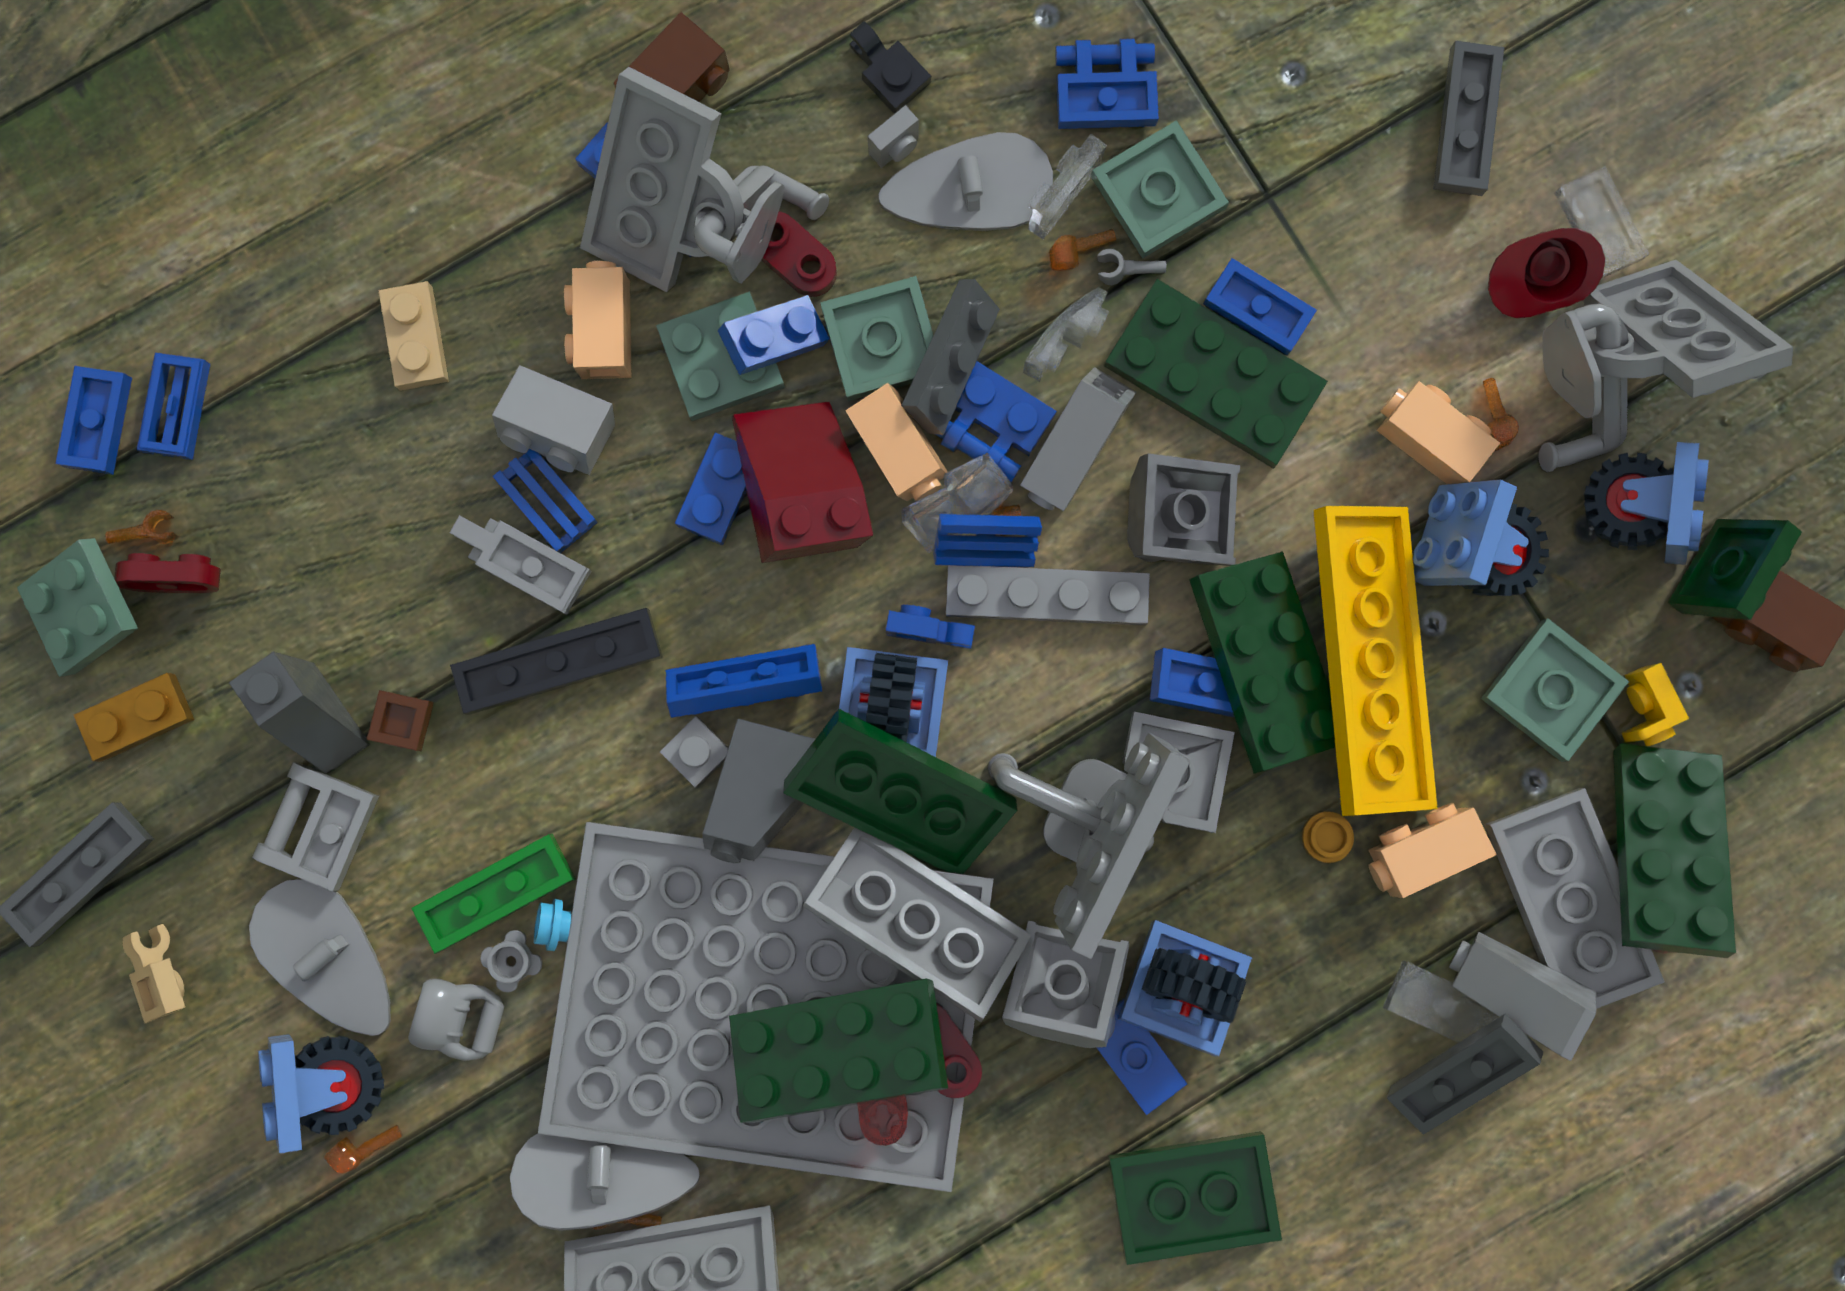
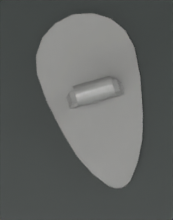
(970, 184)
(321, 955)
(594, 1184)

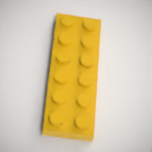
(1374, 660)

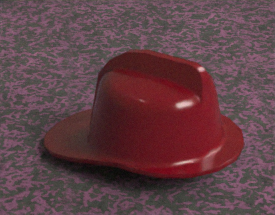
(1546, 272)

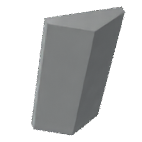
(918, 922)

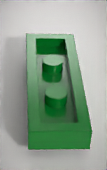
(493, 893)

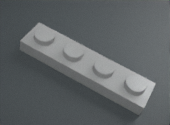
(1047, 595)

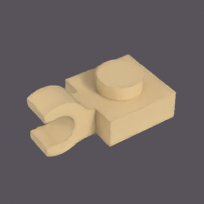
(155, 983)

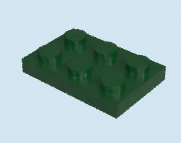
(1194, 1197)

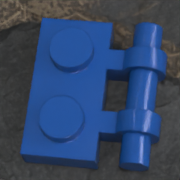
(1111, 97)
(1002, 410)

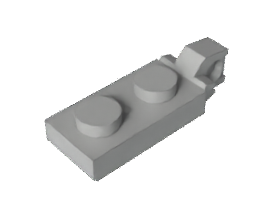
(523, 562)

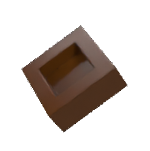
(400, 720)

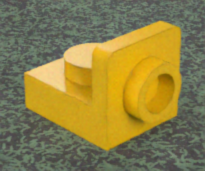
(1657, 700)

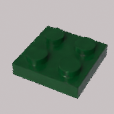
(1735, 568)

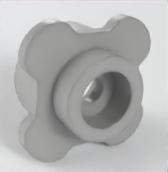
(496, 961)

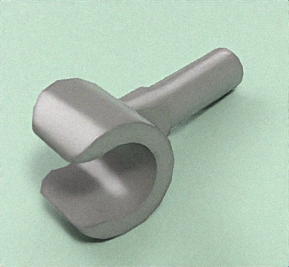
(1126, 267)

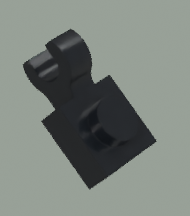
(892, 72)

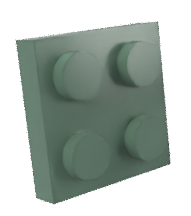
(1159, 189)
(878, 336)
(704, 365)
(77, 607)
(1555, 690)

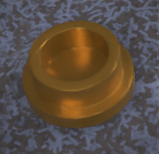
(1327, 837)

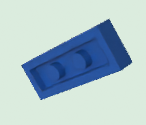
(743, 680)

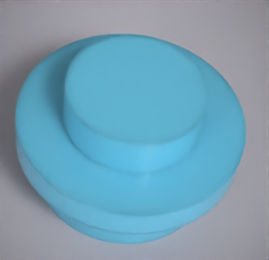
(551, 924)

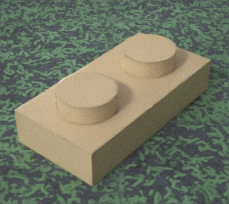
(413, 336)

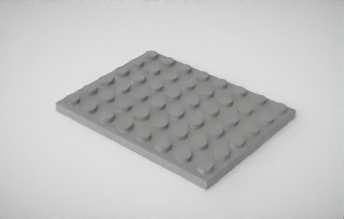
(659, 963)

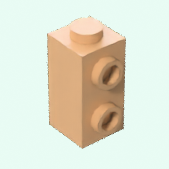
(600, 321)
(1437, 433)
(897, 444)
(1430, 852)

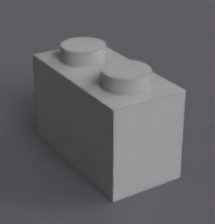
(553, 421)

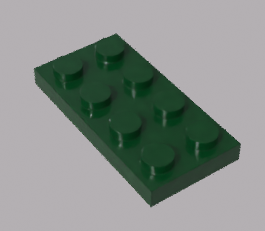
(1215, 373)
(1266, 660)
(899, 793)
(1673, 851)
(838, 1051)

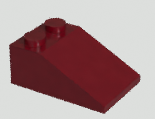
(800, 482)

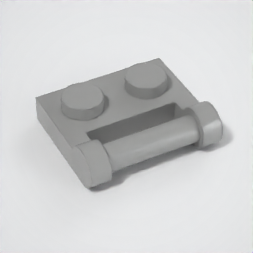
(329, 834)

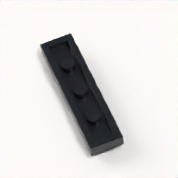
(556, 661)

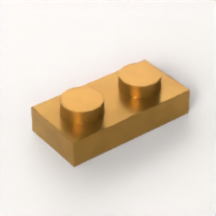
(133, 717)

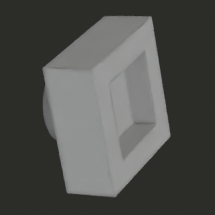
(894, 138)
(695, 752)

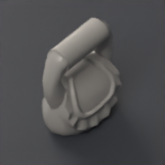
(442, 1016)

